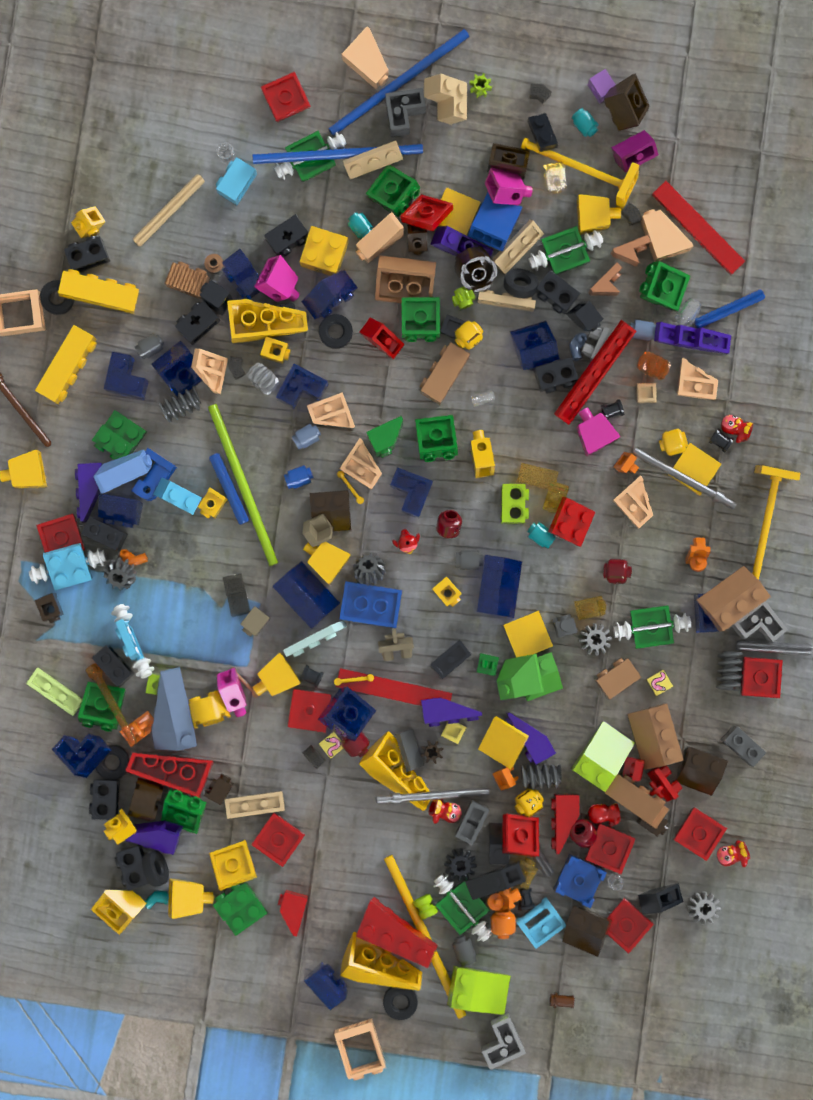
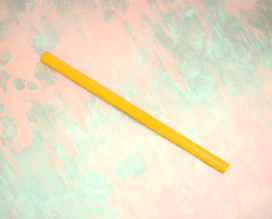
(419, 924)

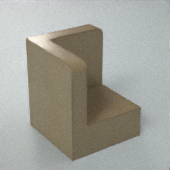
(317, 530)

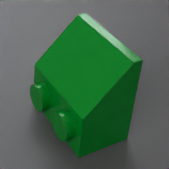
(385, 437)

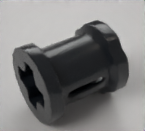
(612, 409)
(721, 440)
(311, 676)
(526, 901)

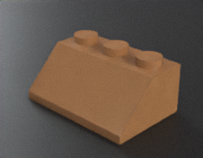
(404, 278)
(733, 598)
(655, 736)

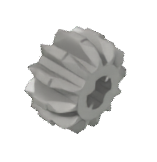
(262, 378)
(601, 636)
(699, 902)

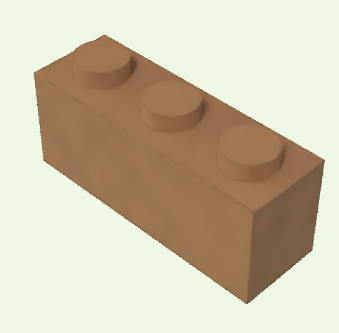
(444, 373)
(637, 800)

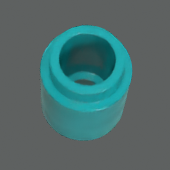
(585, 122)
(359, 225)
(540, 535)

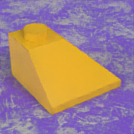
(118, 908)

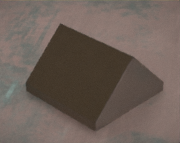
(509, 159)

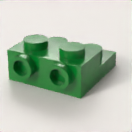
(394, 190)
(664, 285)
(420, 318)
(118, 436)
(436, 438)
(96, 710)
(183, 810)
(239, 907)

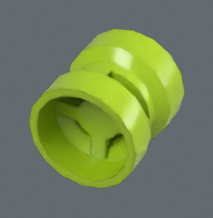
(426, 908)

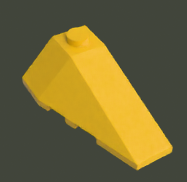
(257, 320)
(387, 766)
(377, 966)

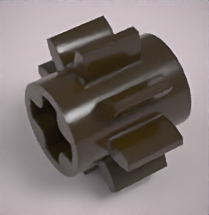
(430, 746)

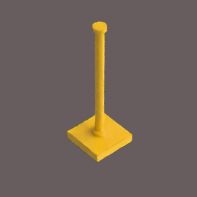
(625, 185)
(775, 475)

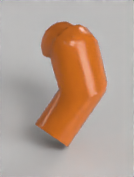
(132, 559)

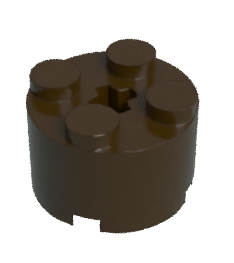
(475, 269)
(144, 800)

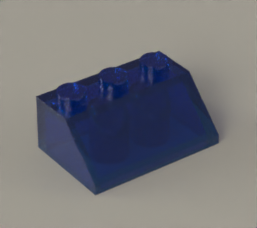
(499, 586)
(306, 595)

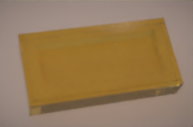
(536, 476)

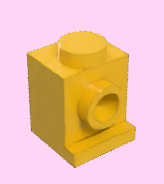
(271, 345)
(219, 501)
(444, 585)
(119, 828)

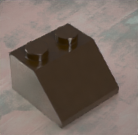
(627, 103)
(334, 506)
(701, 771)
(586, 930)

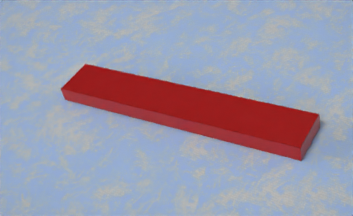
(698, 227)
(595, 372)
(391, 688)

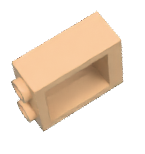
(37, 310)
(353, 1030)

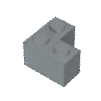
(764, 620)
(506, 1047)

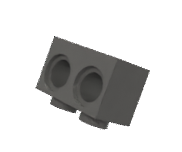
(743, 746)
(472, 822)

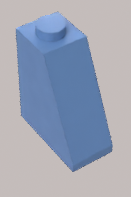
(122, 470)

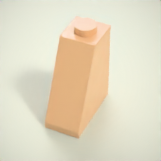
(366, 59)
(664, 236)
(380, 238)

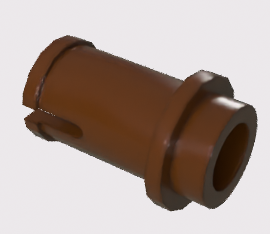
(562, 1000)

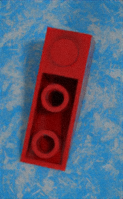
(566, 814)

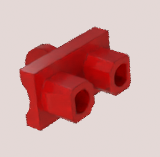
(661, 786)

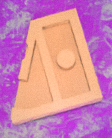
(210, 369)
(695, 382)
(331, 412)
(361, 465)
(635, 503)

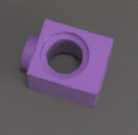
(600, 85)

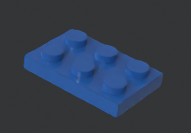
(370, 604)

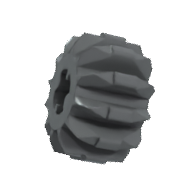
(369, 569)
(120, 574)

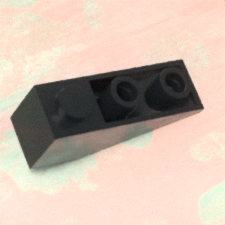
(496, 880)

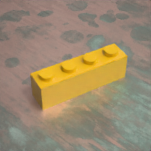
(98, 292)
(66, 365)

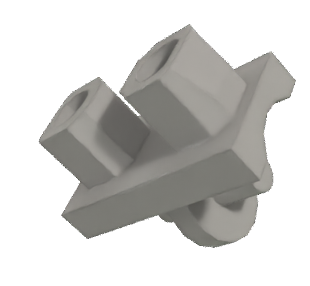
(598, 335)

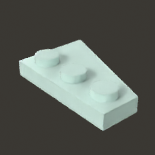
(313, 640)

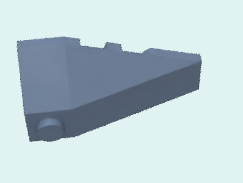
(172, 717)

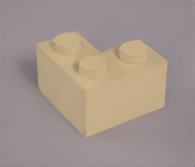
(450, 97)

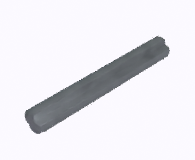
(772, 647)

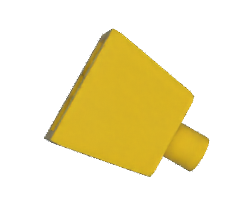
(595, 213)
(482, 460)
(25, 471)
(326, 560)
(276, 677)
(187, 898)

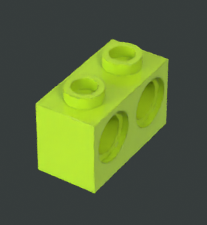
(509, 503)

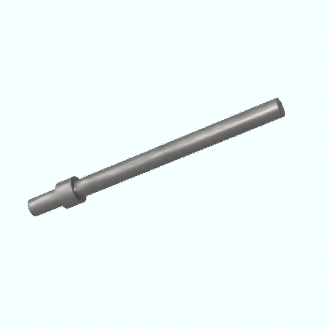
(718, 496)
(396, 798)

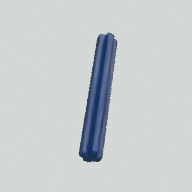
(729, 309)
(229, 488)

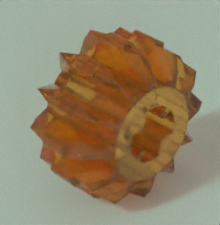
(653, 365)

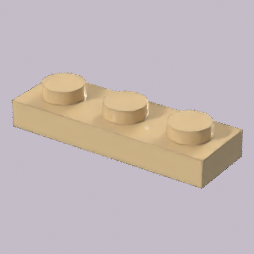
(373, 159)
(518, 246)
(506, 300)
(254, 804)

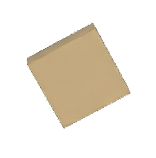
(646, 392)

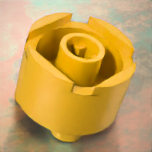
(208, 709)

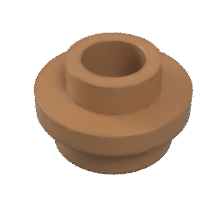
(213, 269)

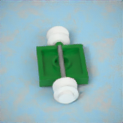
(309, 169)
(565, 250)
(651, 627)
(461, 909)

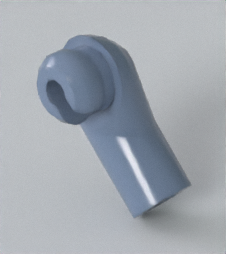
(576, 344)

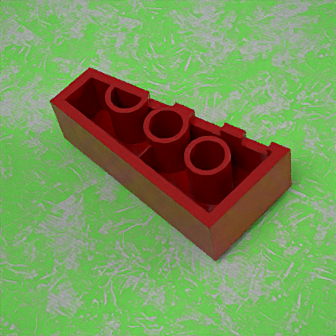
(174, 772)
(394, 934)

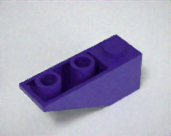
(454, 242)
(88, 489)
(441, 709)
(537, 744)
(157, 835)

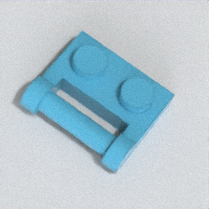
(544, 928)

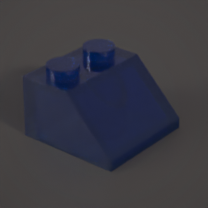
(535, 345)
(176, 369)
(119, 509)
(347, 714)

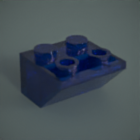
(326, 985)

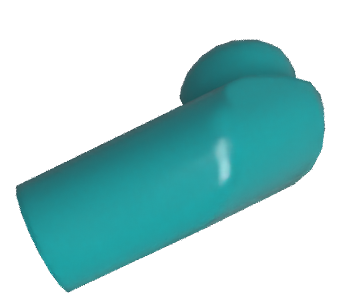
(157, 896)

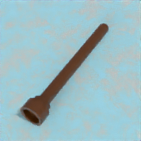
(23, 413)

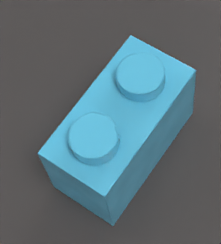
(236, 180)
(177, 496)

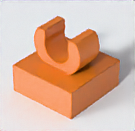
(626, 463)
(504, 778)

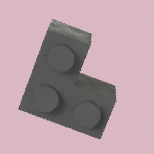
(400, 106)

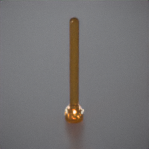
(95, 673)

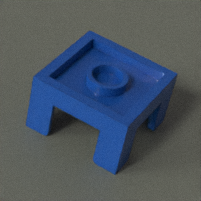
(579, 880)

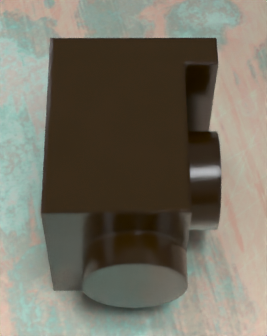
(417, 239)
(43, 605)
(219, 789)
(661, 829)

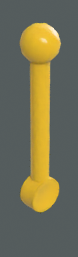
(340, 474)
(338, 681)

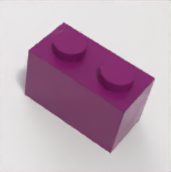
(635, 149)

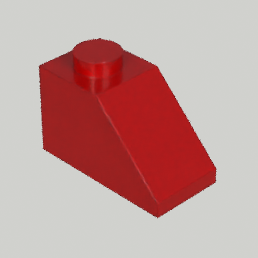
(381, 337)
(292, 909)

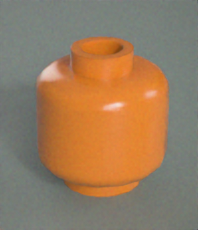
(503, 923)

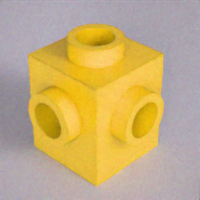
(88, 222)

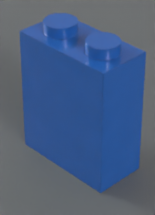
(494, 223)

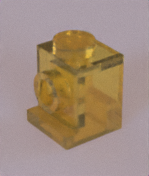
(552, 172)

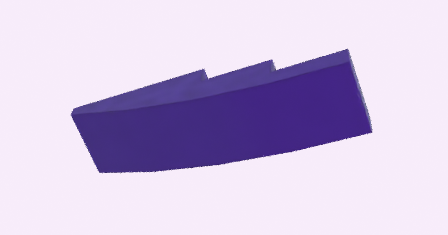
(692, 338)

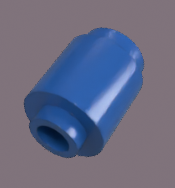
(298, 477)

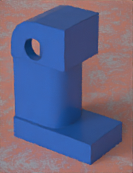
(160, 469)

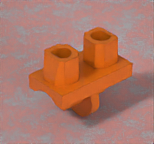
(698, 555)
(140, 727)
(503, 899)

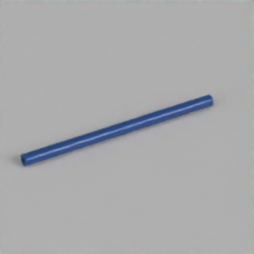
(399, 82)
(325, 154)

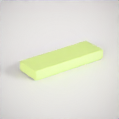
(55, 691)

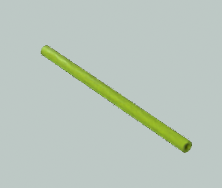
(243, 485)

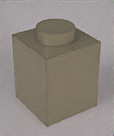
(255, 622)

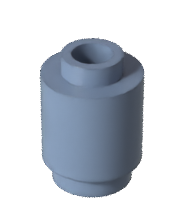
(644, 329)
(306, 436)

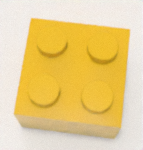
(324, 251)

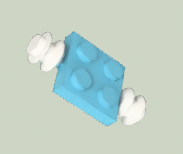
(67, 566)
(131, 646)

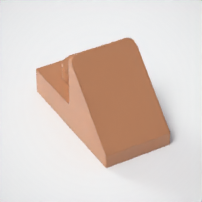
(627, 251)
(604, 286)

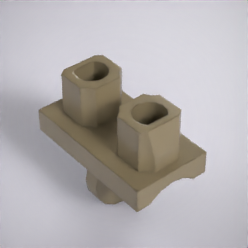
(396, 642)

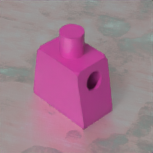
(506, 187)
(278, 280)
(595, 431)
(232, 692)

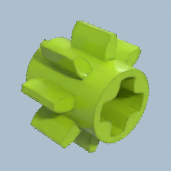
(482, 80)
(463, 298)

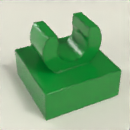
(487, 664)

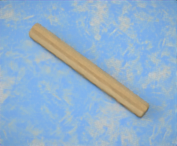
(184, 194)

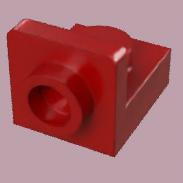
(634, 768)

